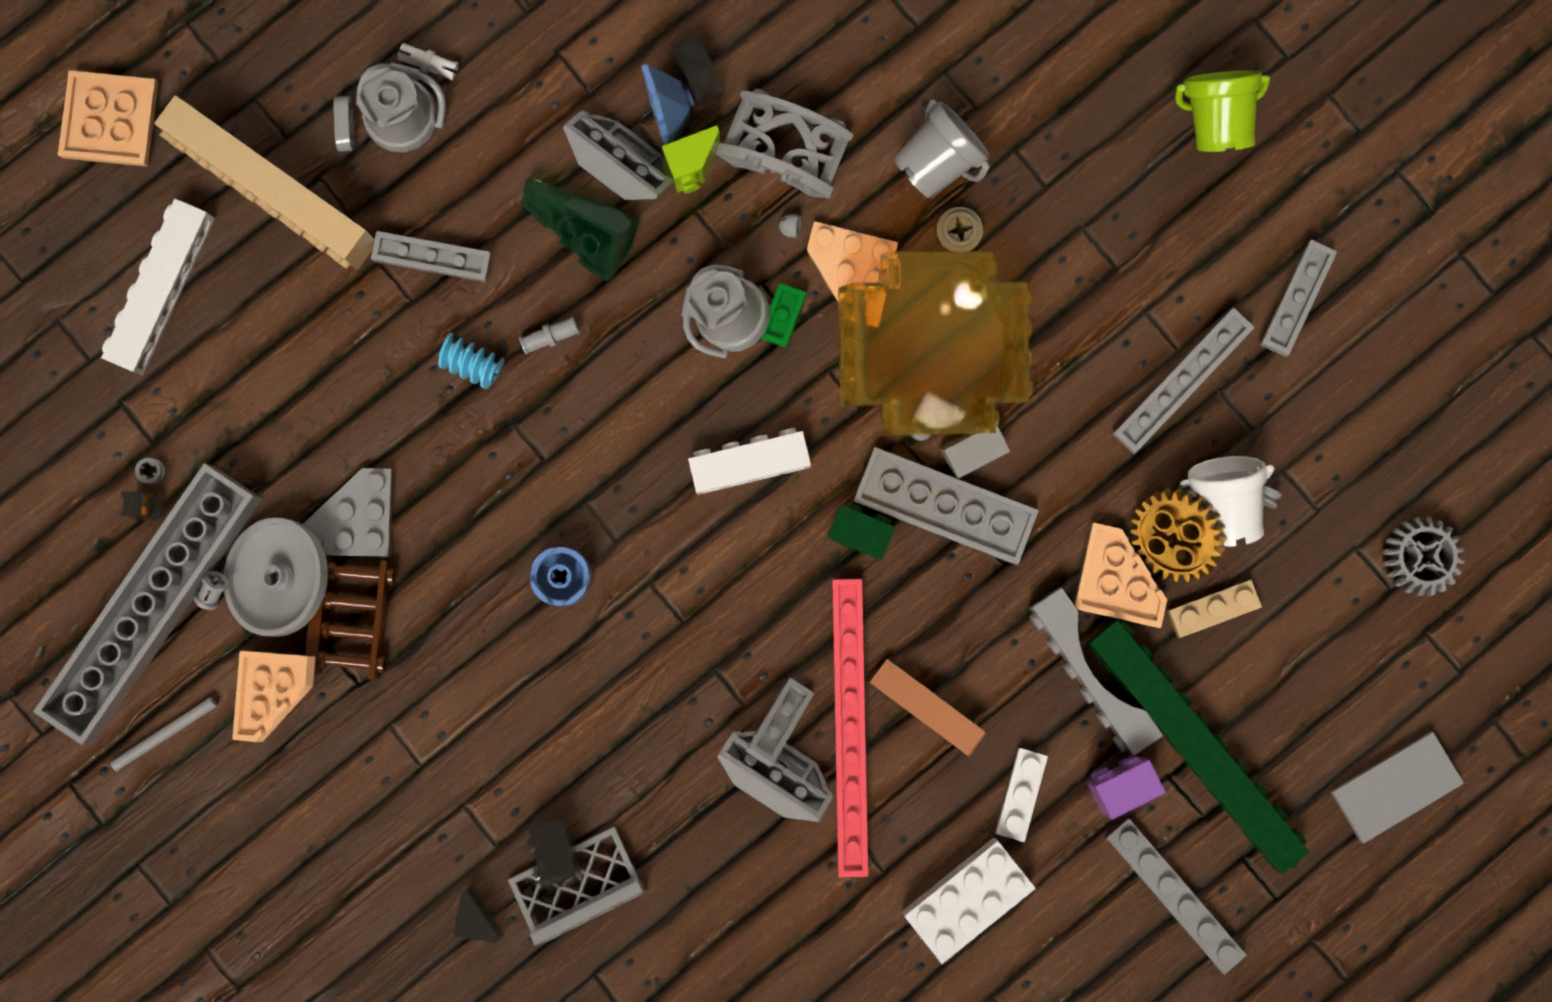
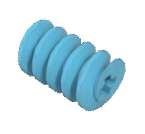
(469, 363)

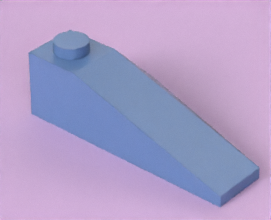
(668, 103)

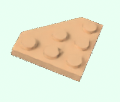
(846, 255)
(1117, 581)
(268, 690)

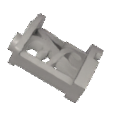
(801, 178)

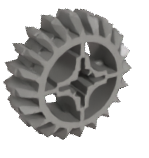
(1433, 564)

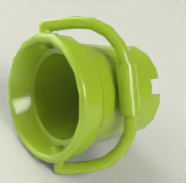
(1223, 107)

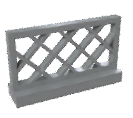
(588, 909)

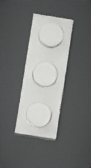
(1021, 794)

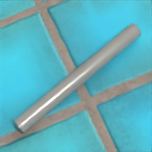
(163, 734)

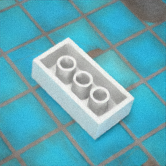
(968, 900)

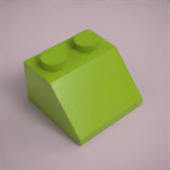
(691, 158)

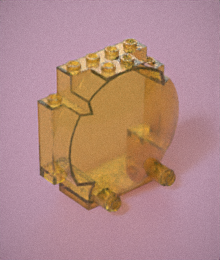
(935, 343)

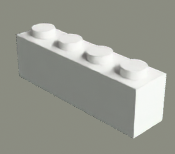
(749, 462)

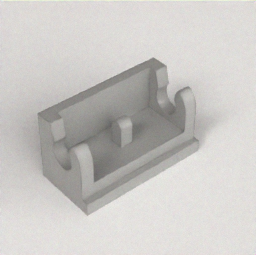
(973, 451)

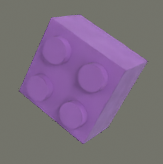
(1125, 786)

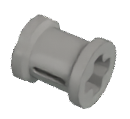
(213, 591)

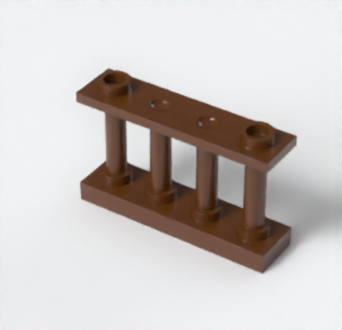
(321, 629)

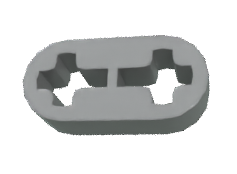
(344, 123)

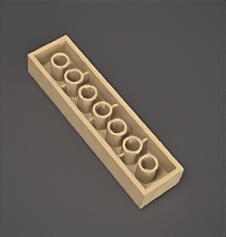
(264, 184)

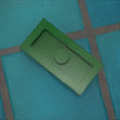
(784, 315)

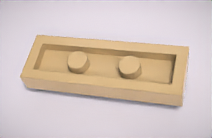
(1214, 608)

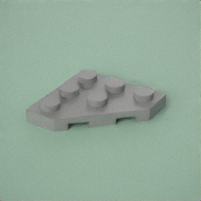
(357, 516)

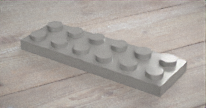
(946, 506)

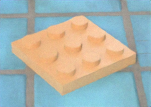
(108, 118)

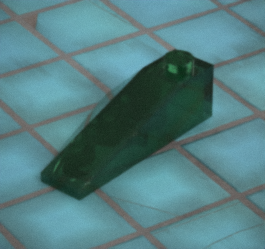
(590, 228)

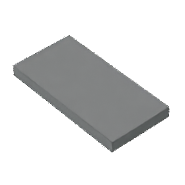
(1396, 787)

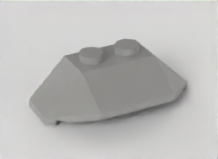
(617, 157)
(788, 787)

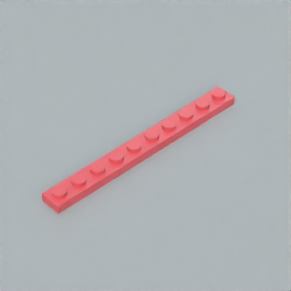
(850, 728)

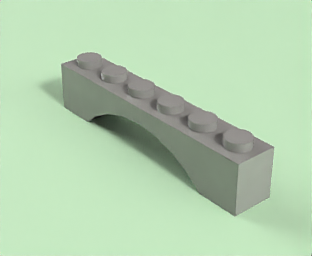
(1059, 620)

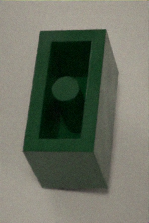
(861, 531)

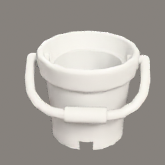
(1235, 492)

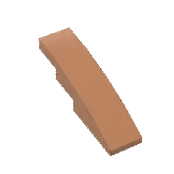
(928, 707)

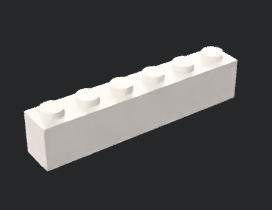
(157, 287)

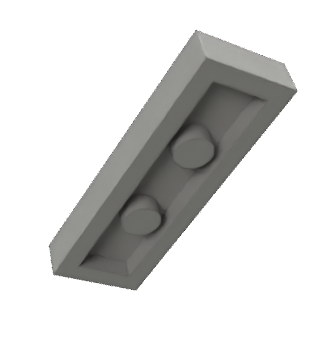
(779, 722)

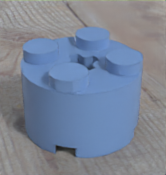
(544, 575)

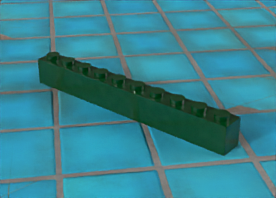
(1198, 747)

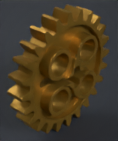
(1178, 534)

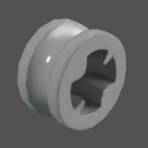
(158, 476)
(1270, 497)

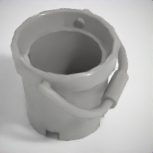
(397, 109)
(942, 151)
(726, 310)

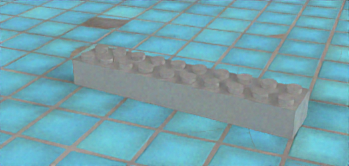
(147, 605)

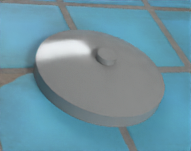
(275, 577)

